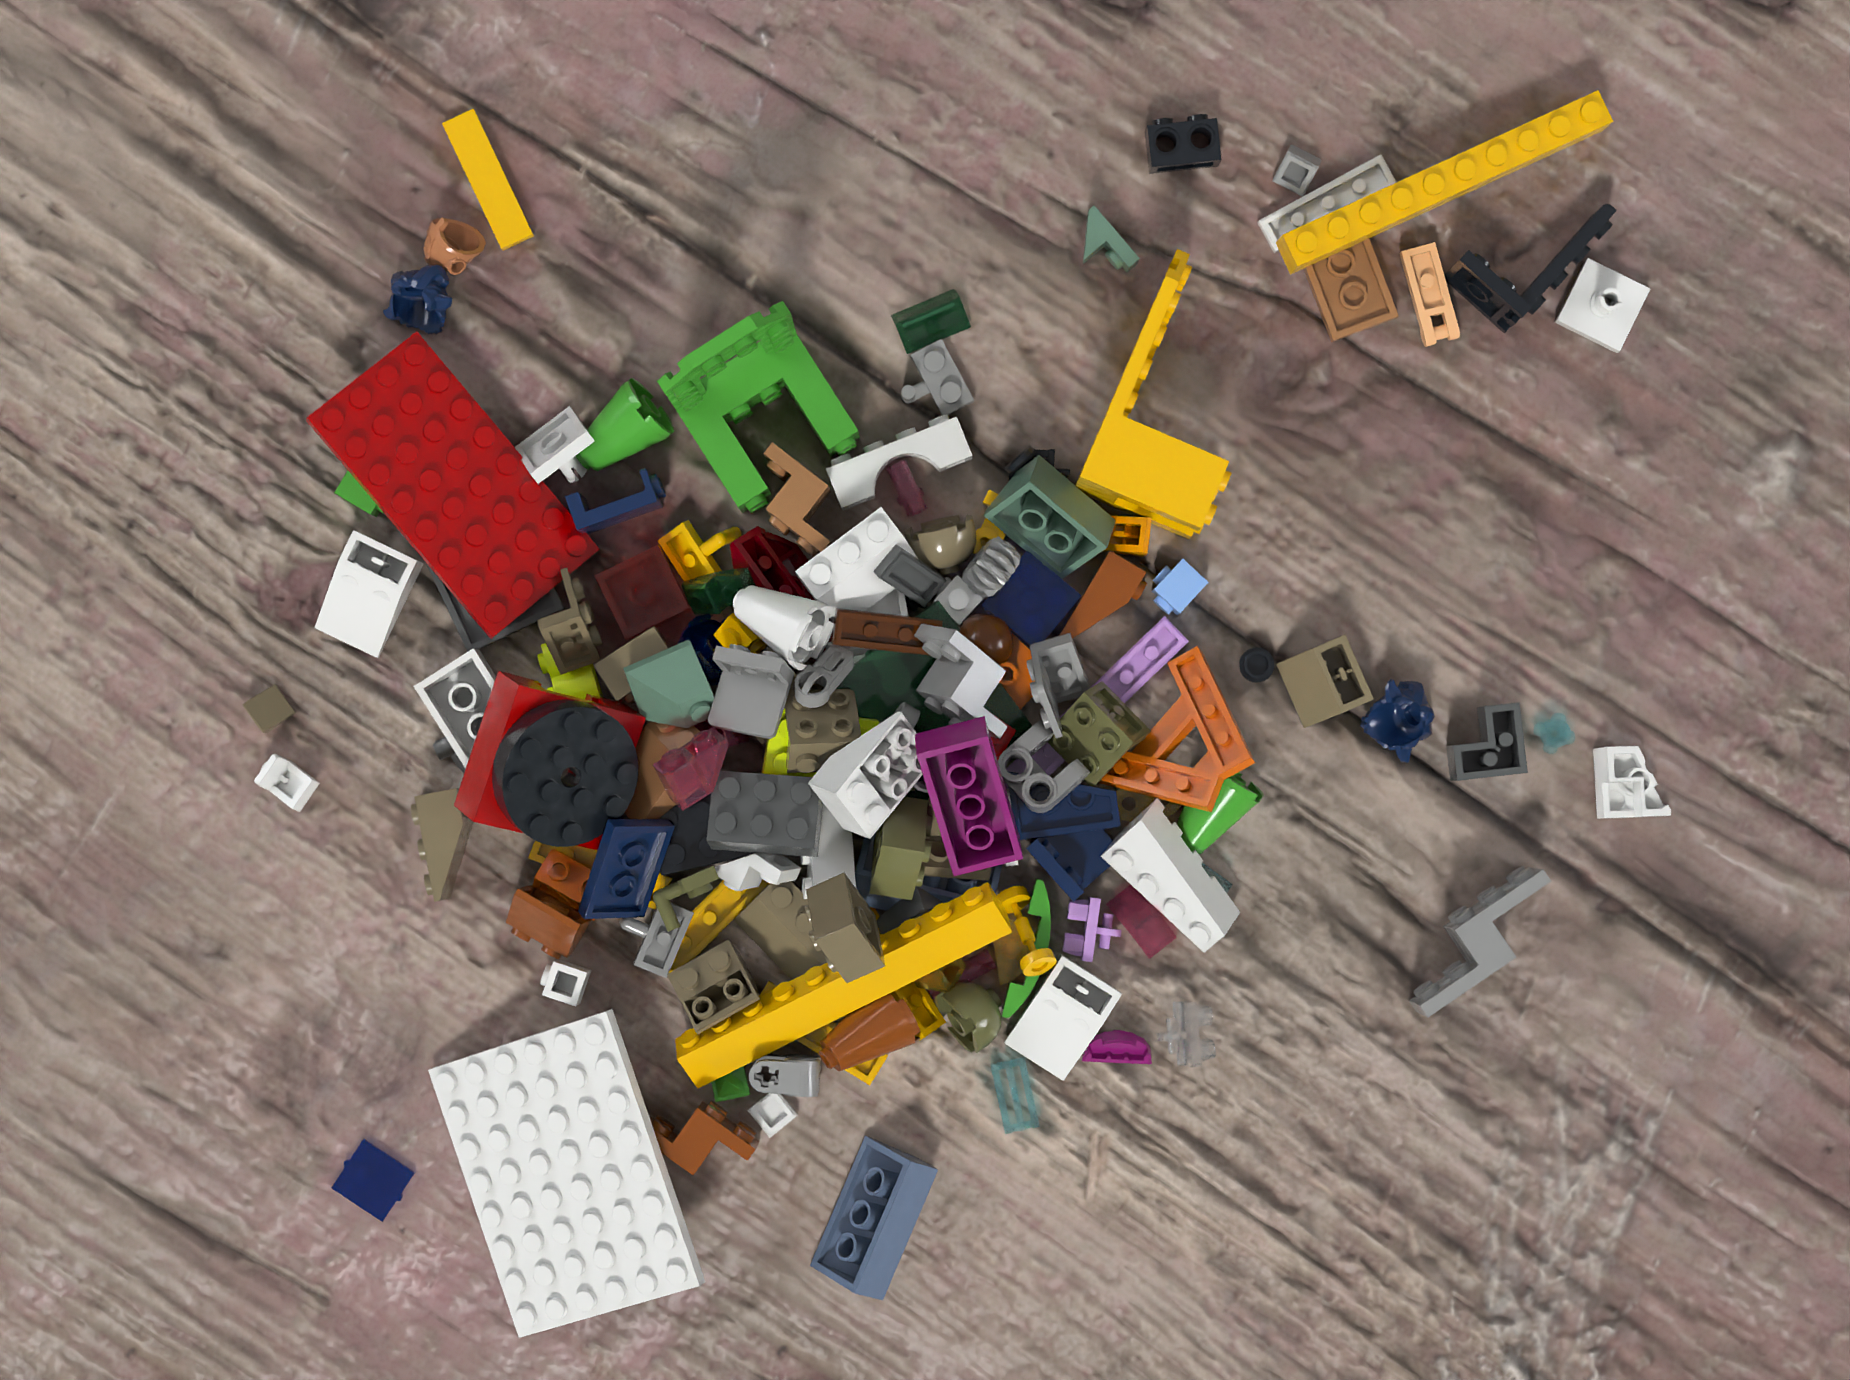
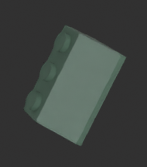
(1051, 518)

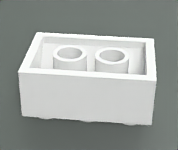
(844, 570)

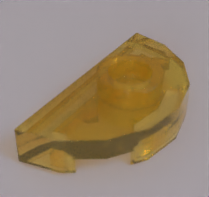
(1008, 953)

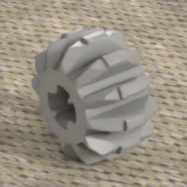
(991, 567)

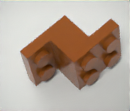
(701, 1134)

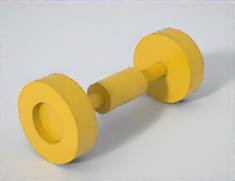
(1038, 960)

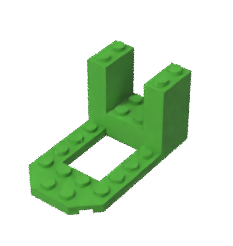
(746, 381)

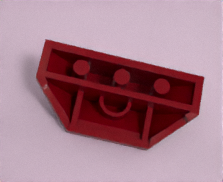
(771, 562)

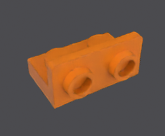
(562, 879)

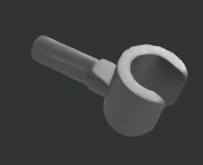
(444, 749)

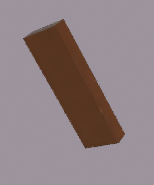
(879, 631)

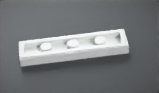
(1334, 195)

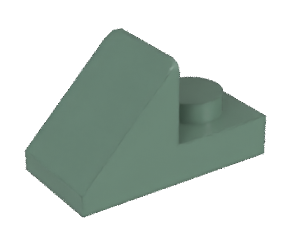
(1101, 234)

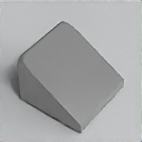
(1297, 170)

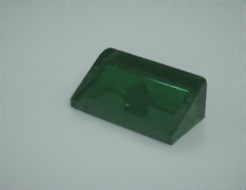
(931, 321)

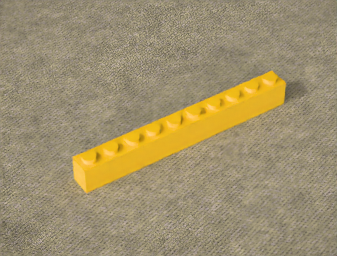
(1444, 182)
(824, 996)

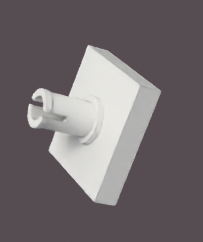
(1602, 305)
(556, 447)

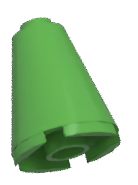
(625, 427)
(1233, 802)

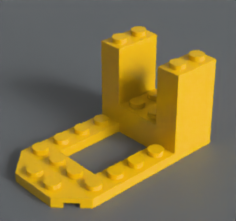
(1142, 467)

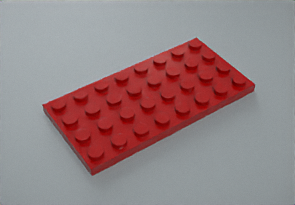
(452, 484)

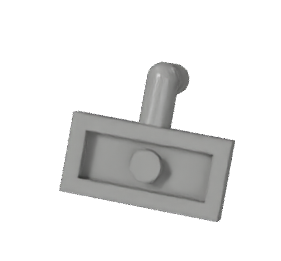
(939, 379)
(658, 945)

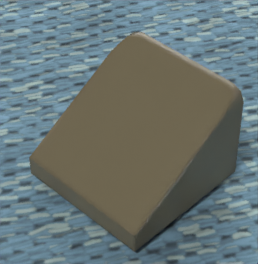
(269, 709)

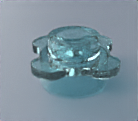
(1564, 735)

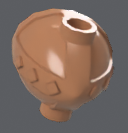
(452, 244)

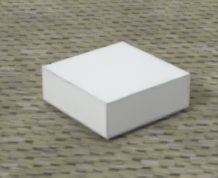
(772, 1113)

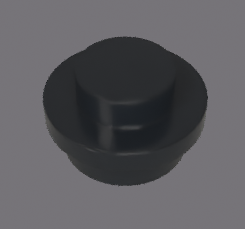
(1256, 665)

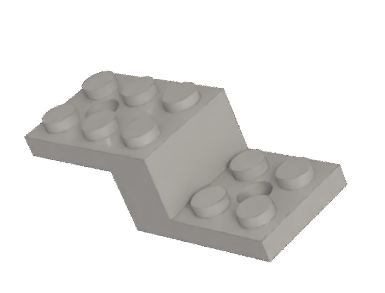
(1478, 940)

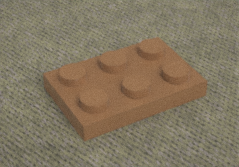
(1351, 291)

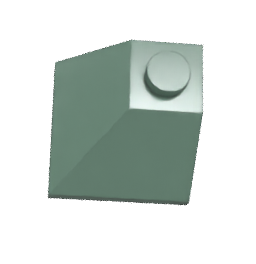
(671, 687)

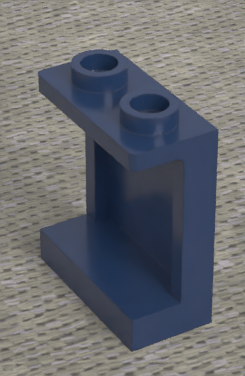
(618, 511)

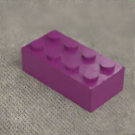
(968, 796)

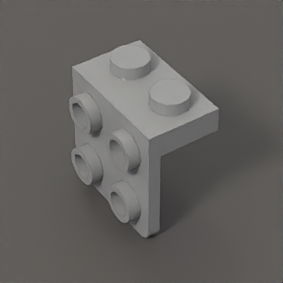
(1056, 676)
(750, 691)

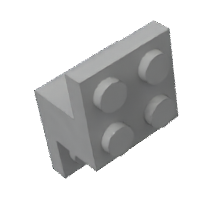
(959, 677)

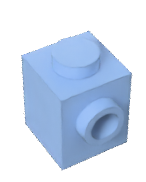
(1177, 587)

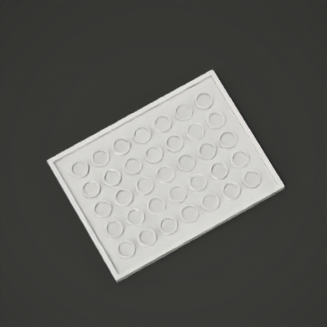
(566, 1174)

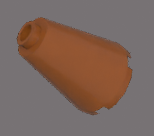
(869, 1033)

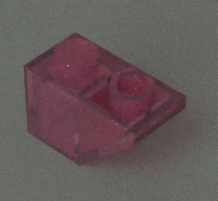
(693, 768)

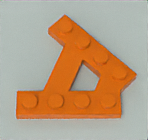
(1200, 706)

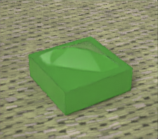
(731, 1085)

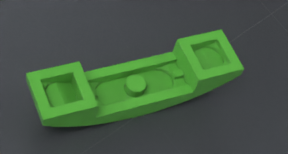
(1038, 906)

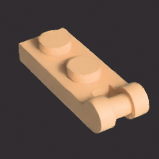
(1429, 293)

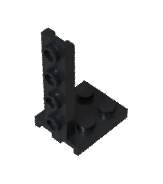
(1497, 295)

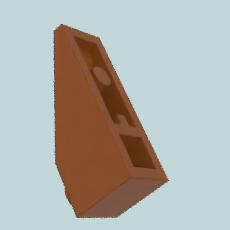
(1109, 590)

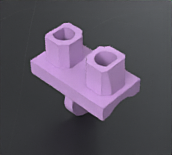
(1084, 944)

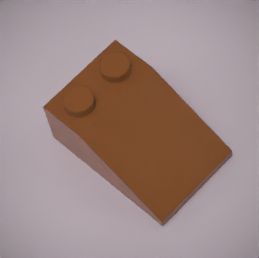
(547, 921)

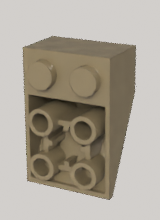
(443, 839)

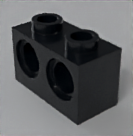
(1185, 154)

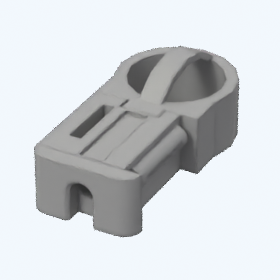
(827, 671)

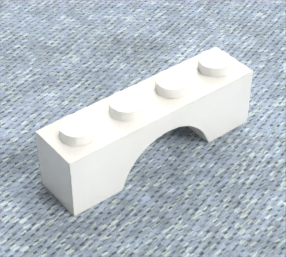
(940, 445)

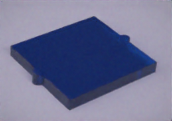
(373, 1180)

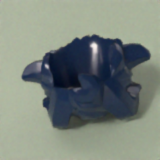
(420, 298)
(1400, 718)

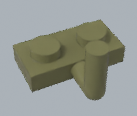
(692, 885)

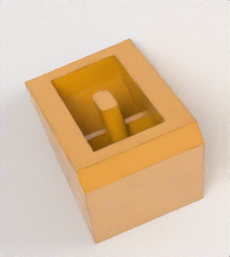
(1130, 536)

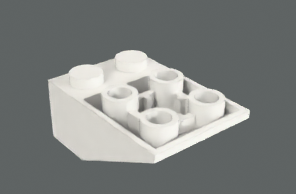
(367, 593)
(869, 776)
(1062, 1017)

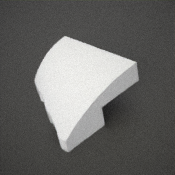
(1625, 785)

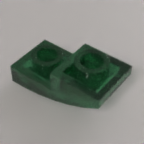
(715, 590)

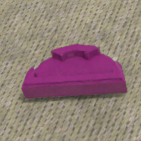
(1118, 1047)

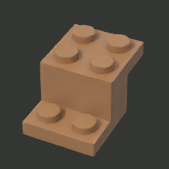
(796, 500)

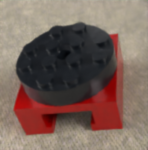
(527, 745)

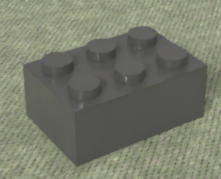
(764, 814)

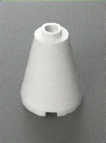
(785, 622)

